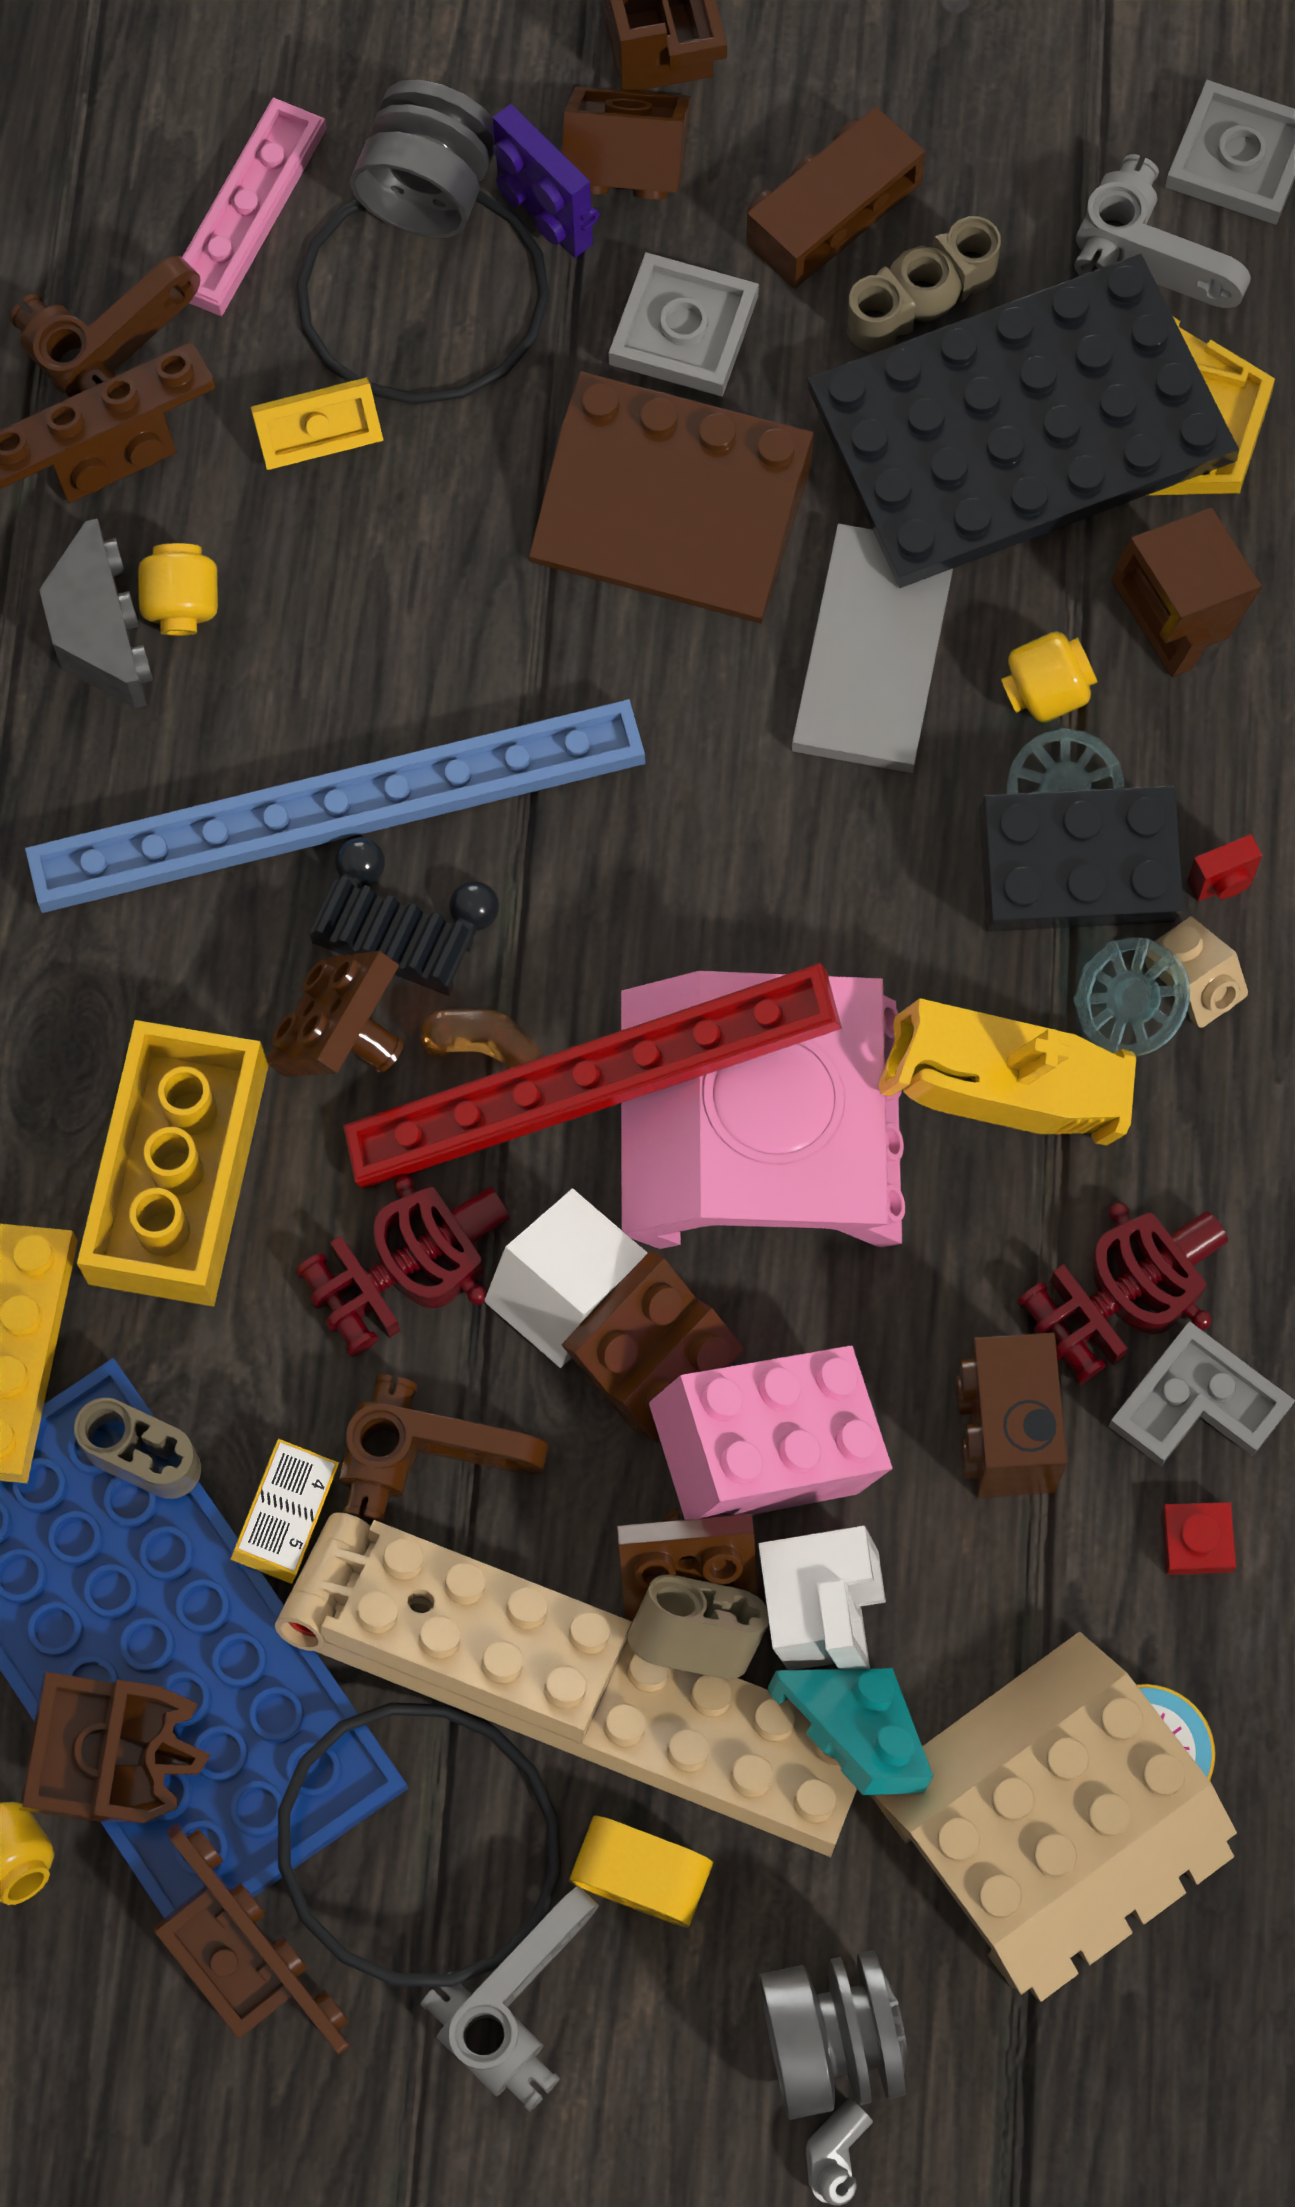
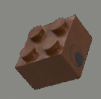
(1014, 1414)

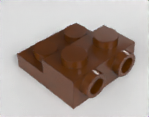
(647, 1338)

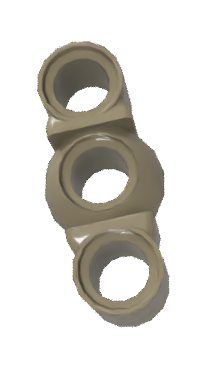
(943, 266)

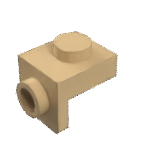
(1211, 969)

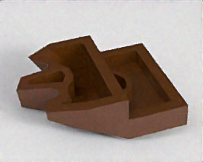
(106, 1750)

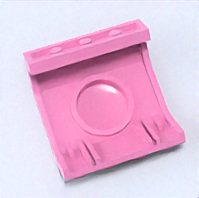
(772, 1137)

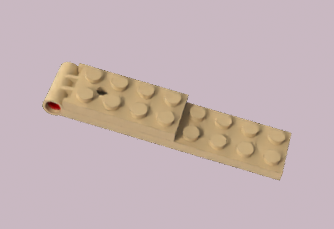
(560, 1678)

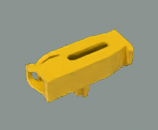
(1018, 1072)

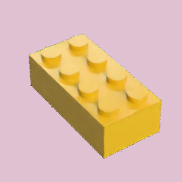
(173, 1163)

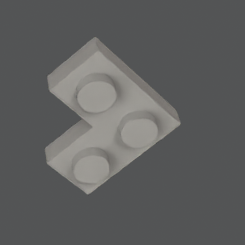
(1197, 1381)

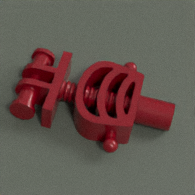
(458, 1228)
(1165, 1261)

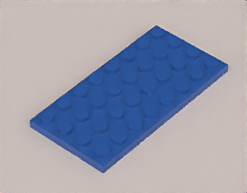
(147, 1594)

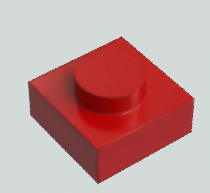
(1225, 869)
(1198, 1538)

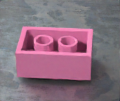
(770, 1434)

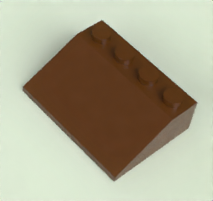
(672, 497)

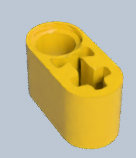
(641, 1871)

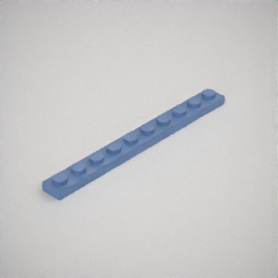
(334, 806)

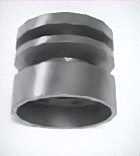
(424, 159)
(833, 2034)

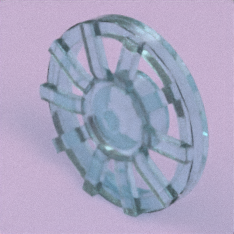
(1064, 774)
(1132, 996)

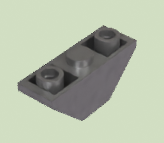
(93, 620)

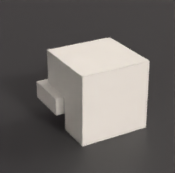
(560, 1273)
(817, 1594)

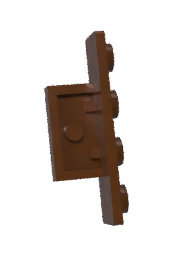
(107, 427)
(231, 1956)

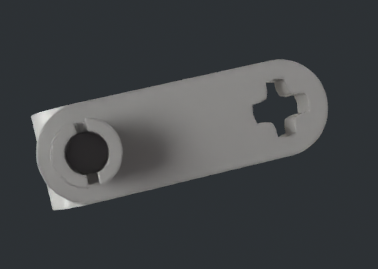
(1172, 260)
(515, 2061)

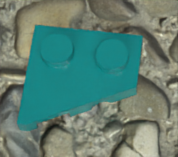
(861, 1724)

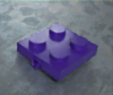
(543, 182)

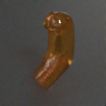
(478, 1031)

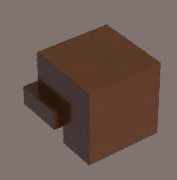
(663, 41)
(1185, 587)

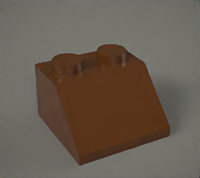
(627, 139)

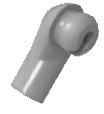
(829, 2154)

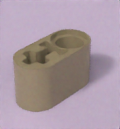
(126, 1458)
(698, 1627)

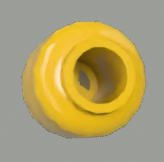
(177, 588)
(1049, 677)
(24, 1854)

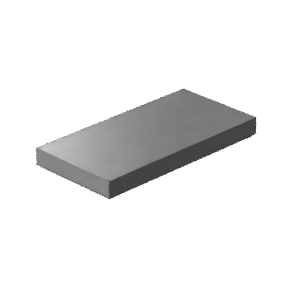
(870, 658)

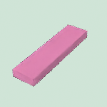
(251, 201)

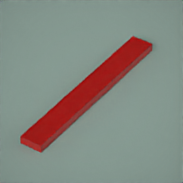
(592, 1076)

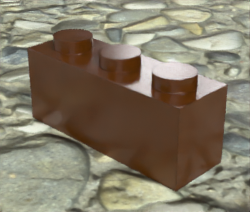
(834, 196)

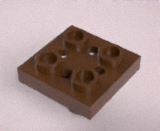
(336, 1018)
(698, 1549)

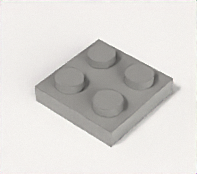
(1237, 153)
(683, 324)

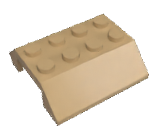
(1062, 1815)

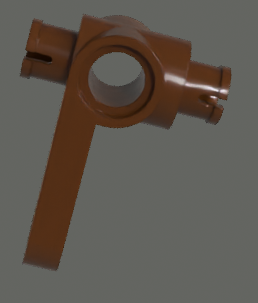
(113, 336)
(377, 1478)

